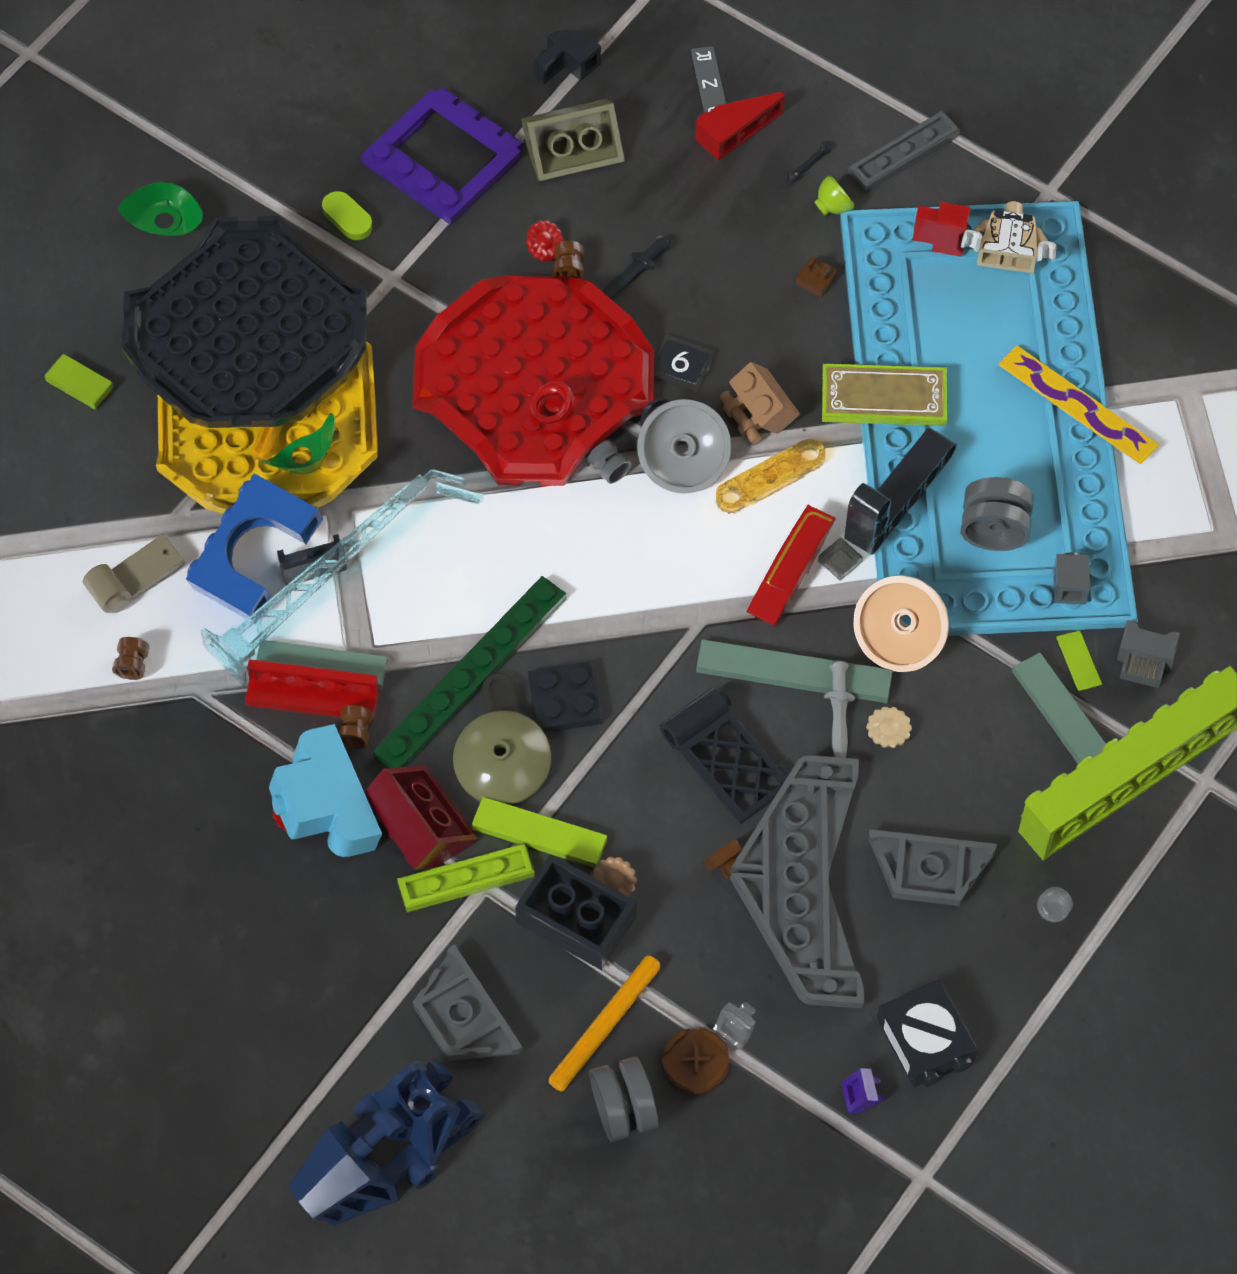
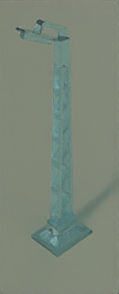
(234, 650)

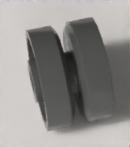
(997, 514)
(628, 1097)

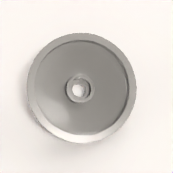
(706, 441)

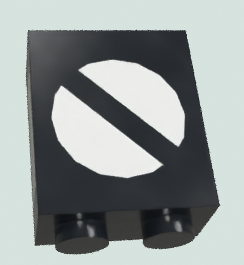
(927, 1034)

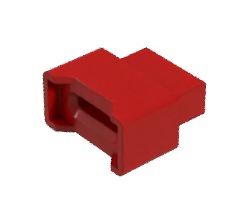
(942, 227)

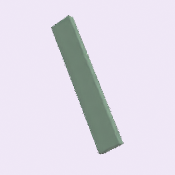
(790, 670)

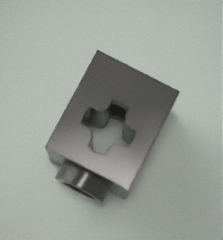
(1071, 578)

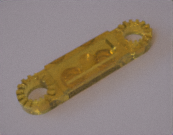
(770, 476)

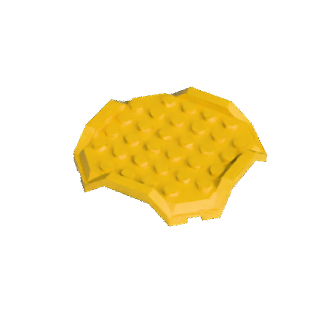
(217, 461)

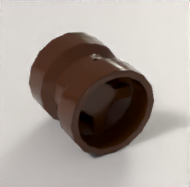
(568, 259)
(131, 656)
(354, 726)

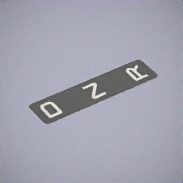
(708, 77)

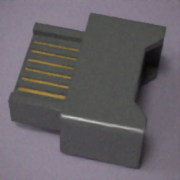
(1146, 654)

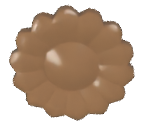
(616, 874)

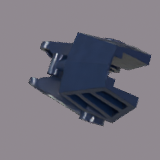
(341, 1178)

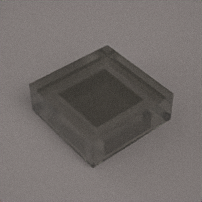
(840, 558)

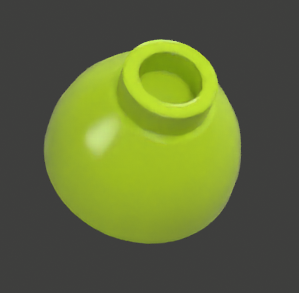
(833, 198)

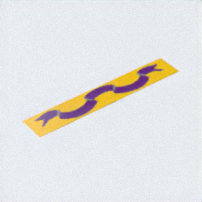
(1078, 405)

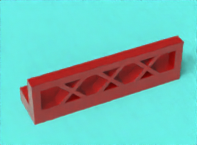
(308, 688)

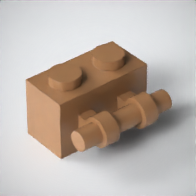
(764, 400)

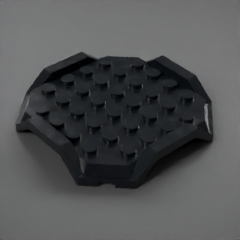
(245, 328)

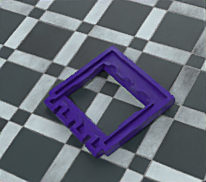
(422, 184)

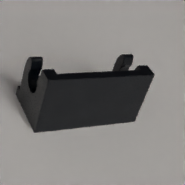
(297, 562)

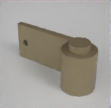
(130, 578)

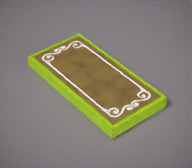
(884, 394)

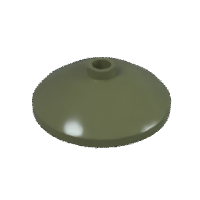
(506, 777)

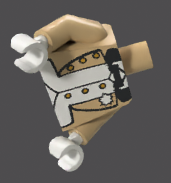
(1009, 240)

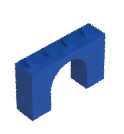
(258, 505)

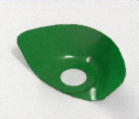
(151, 200)
(317, 443)

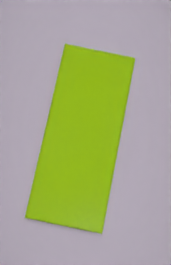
(1079, 660)

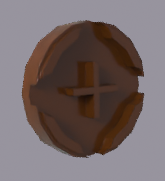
(695, 1061)

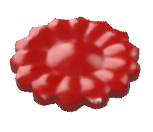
(543, 239)

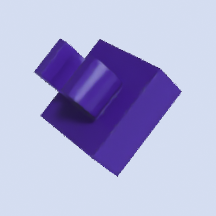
(860, 1091)

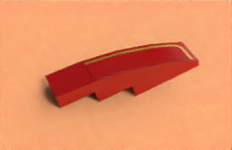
(791, 565)

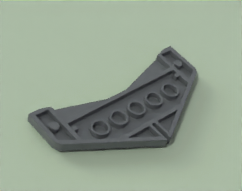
(792, 893)

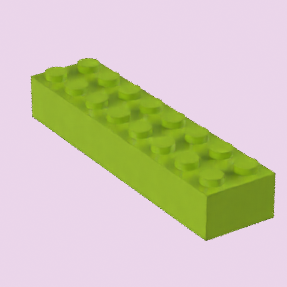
(1131, 764)

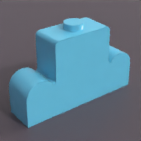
(324, 795)

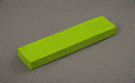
(539, 832)
(465, 877)

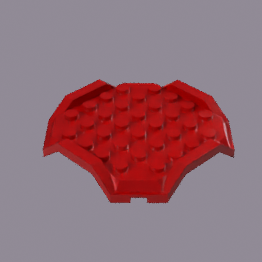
(509, 340)

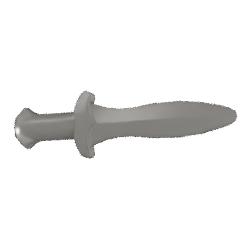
(839, 701)

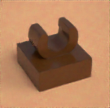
(816, 276)
(723, 858)

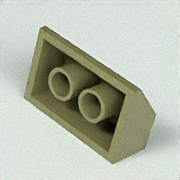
(573, 139)

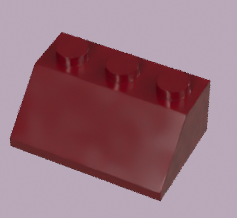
(419, 816)

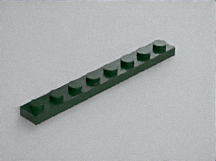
(469, 674)

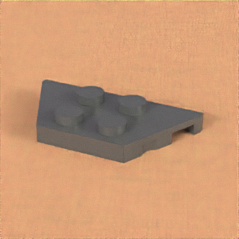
(929, 866)
(463, 1014)

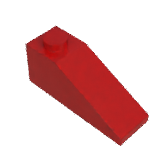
(735, 122)

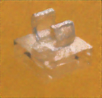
(736, 1023)

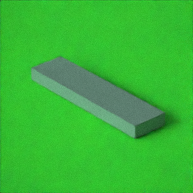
(323, 658)
(1058, 707)

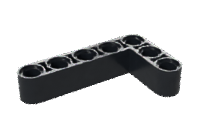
(876, 513)

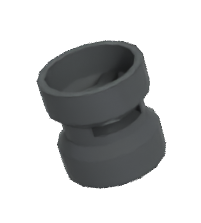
(609, 462)

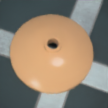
(886, 636)

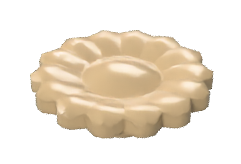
(889, 727)

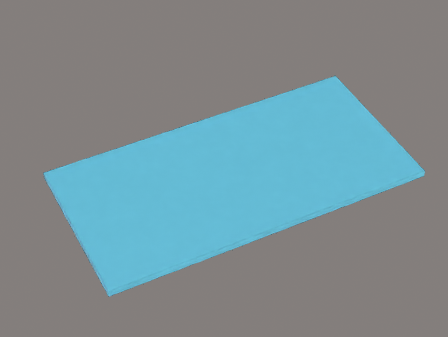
(966, 318)

